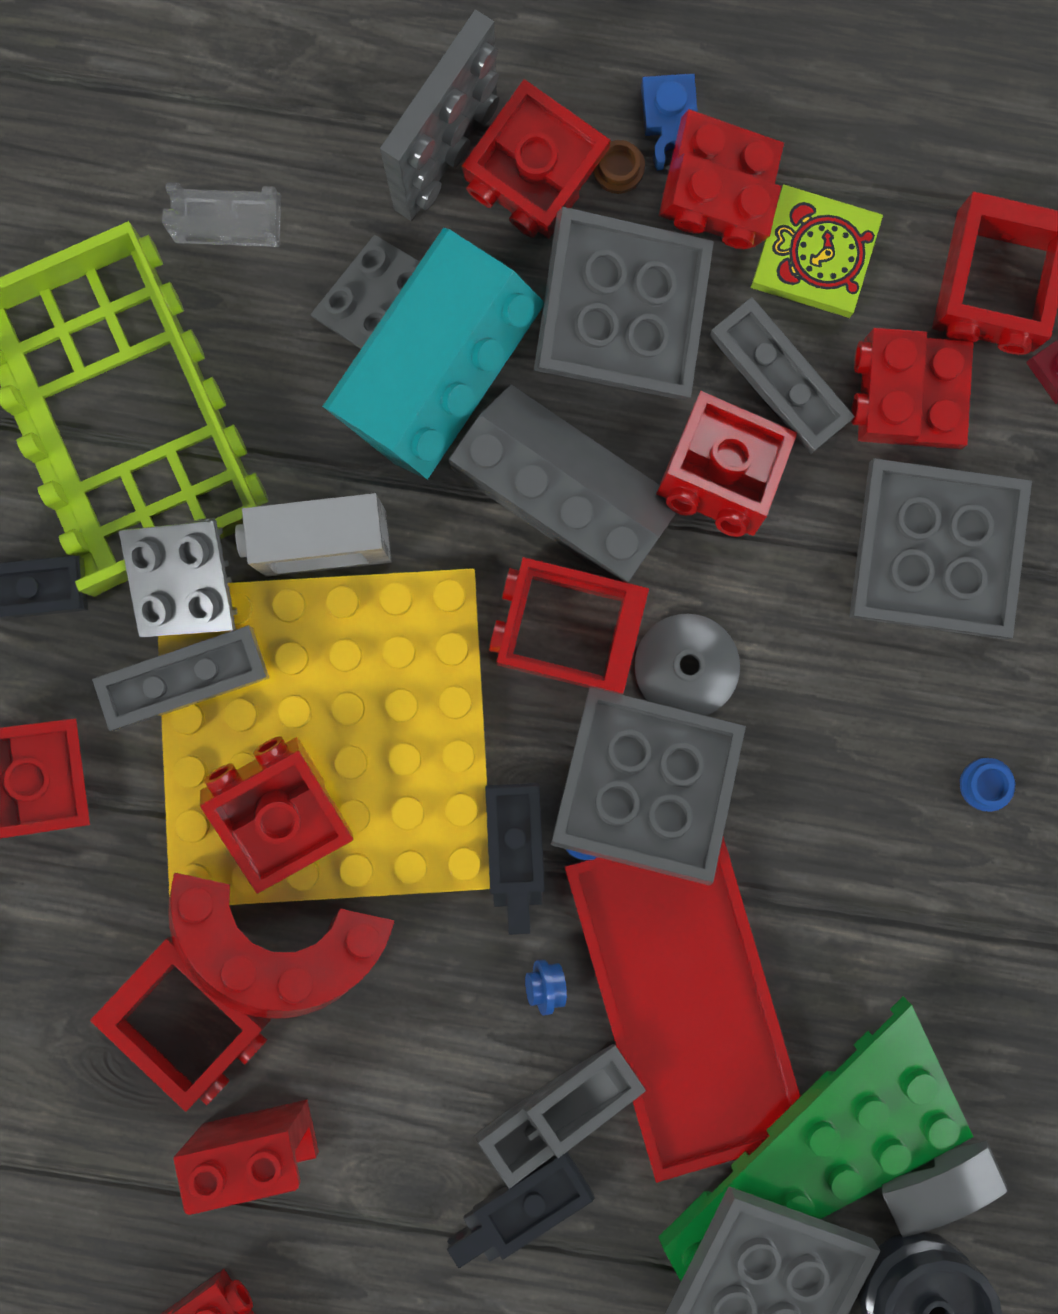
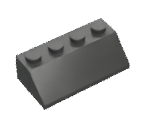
(563, 484)

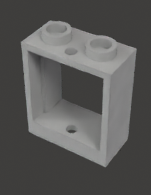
(314, 535)

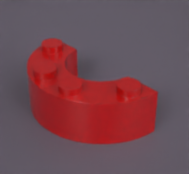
(262, 980)

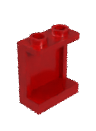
(245, 1157)

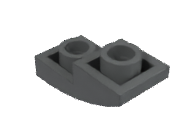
(956, 1187)

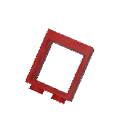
(1011, 223)
(624, 638)
(113, 1024)

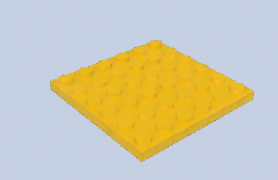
(389, 709)

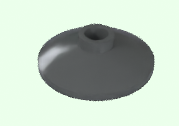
(659, 659)

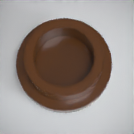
(620, 168)

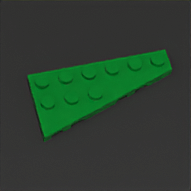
(844, 1135)

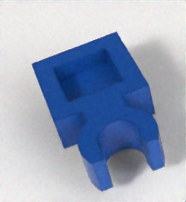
(664, 103)

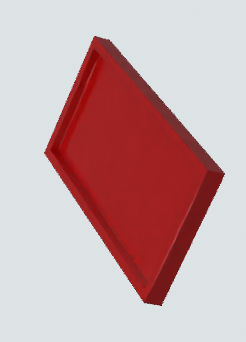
(686, 1010)

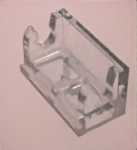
(223, 216)

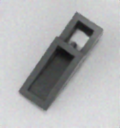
(559, 1115)

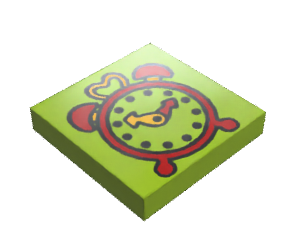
(817, 251)

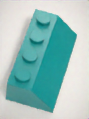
(434, 353)

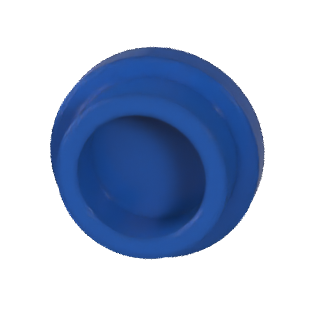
(987, 784)
(546, 987)

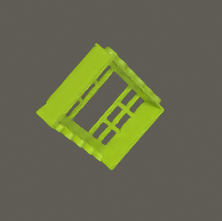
(40, 436)

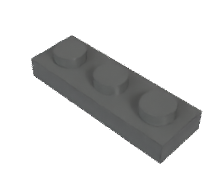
(781, 375)
(180, 678)

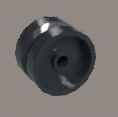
(925, 1277)

